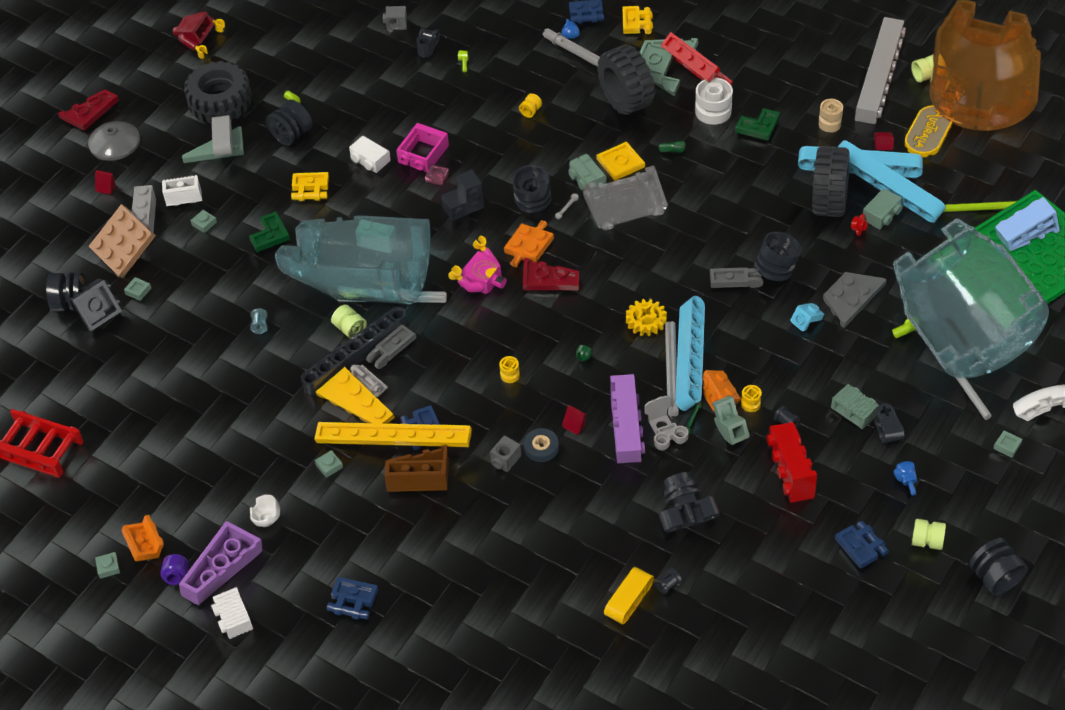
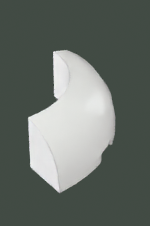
(1039, 402)

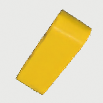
(629, 595)

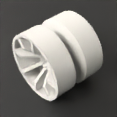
(713, 101)

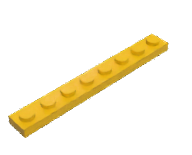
(393, 434)

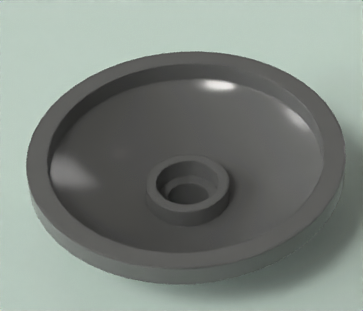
(114, 140)

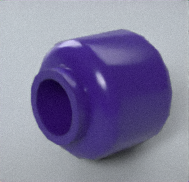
(174, 569)

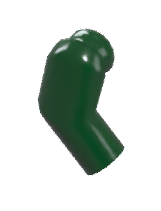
(677, 147)

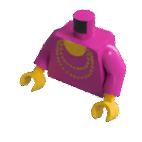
(481, 272)

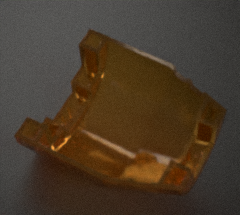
(984, 70)

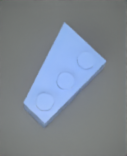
(1028, 224)

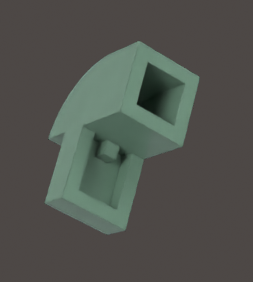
(728, 421)

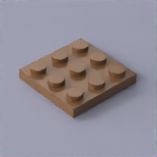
(122, 241)

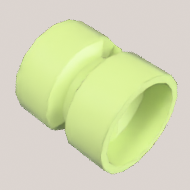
(922, 68)
(348, 321)
(928, 534)

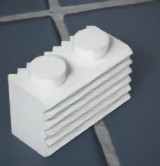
(369, 154)
(182, 190)
(232, 613)

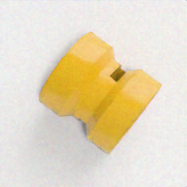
(530, 105)
(509, 369)
(751, 398)

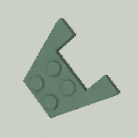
(659, 63)

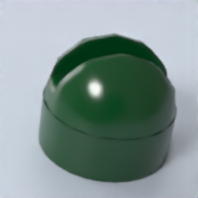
(583, 353)

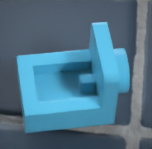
(805, 314)

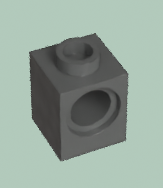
(395, 18)
(508, 448)

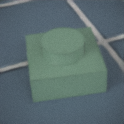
(203, 221)
(137, 289)
(1007, 444)
(328, 463)
(107, 565)

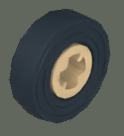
(538, 453)

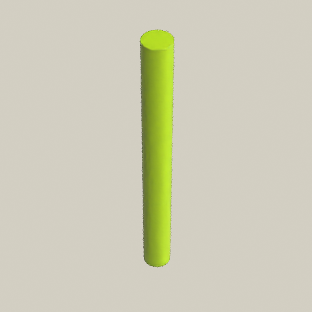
(977, 206)

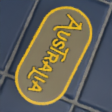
(927, 132)

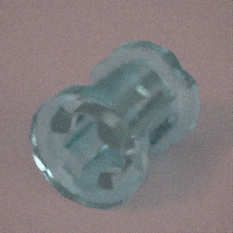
(258, 321)

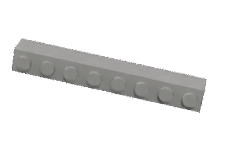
(879, 71)

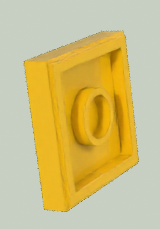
(620, 161)

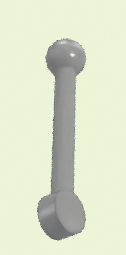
(574, 197)

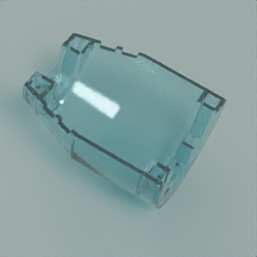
(360, 258)
(970, 302)

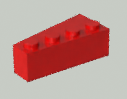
(792, 462)

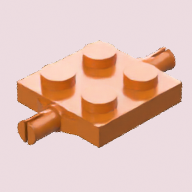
(528, 243)

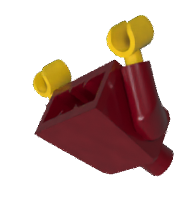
(195, 28)

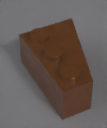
(418, 472)

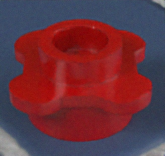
(859, 224)

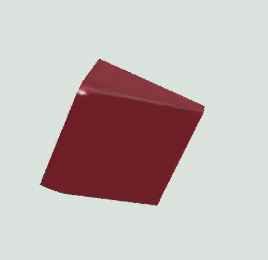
(884, 141)
(104, 182)
(574, 420)

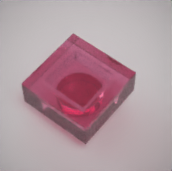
(436, 175)

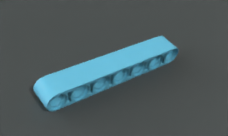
(903, 163)
(883, 177)
(690, 353)

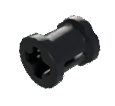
(785, 416)
(668, 581)

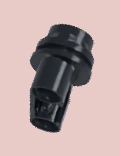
(682, 493)

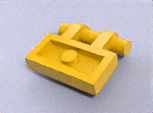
(632, 22)
(310, 181)

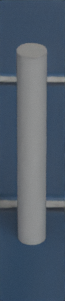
(974, 397)

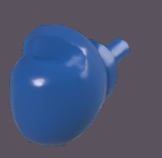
(570, 30)
(906, 473)

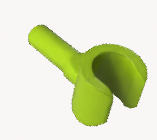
(462, 56)

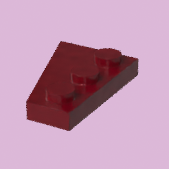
(88, 112)
(543, 277)

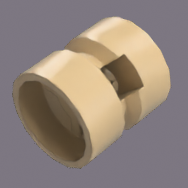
(830, 115)

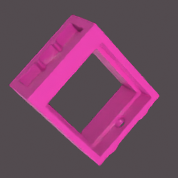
(421, 133)

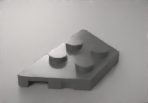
(851, 295)

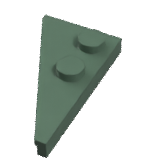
(206, 152)

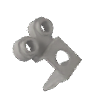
(657, 413)

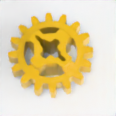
(646, 317)

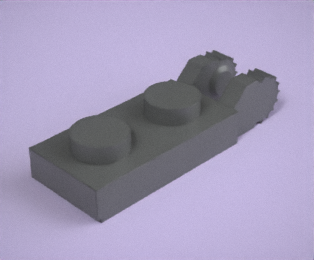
(735, 277)
(391, 346)

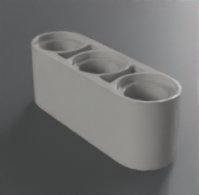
(222, 136)

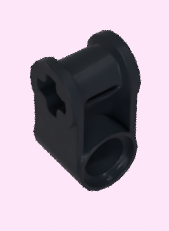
(426, 42)
(888, 424)

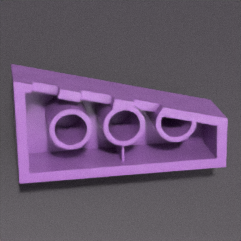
(626, 419)
(221, 560)

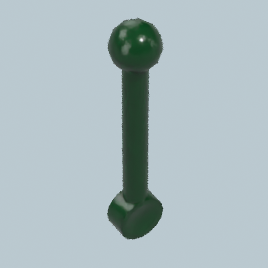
(697, 407)

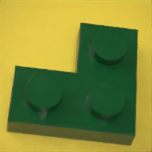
(758, 128)
(273, 233)

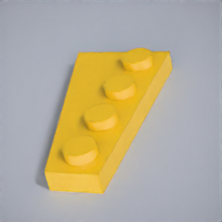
(354, 398)

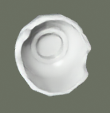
(265, 511)

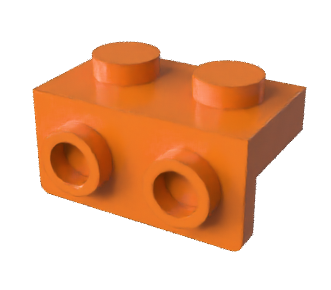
(717, 386)
(143, 539)

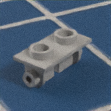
(369, 380)

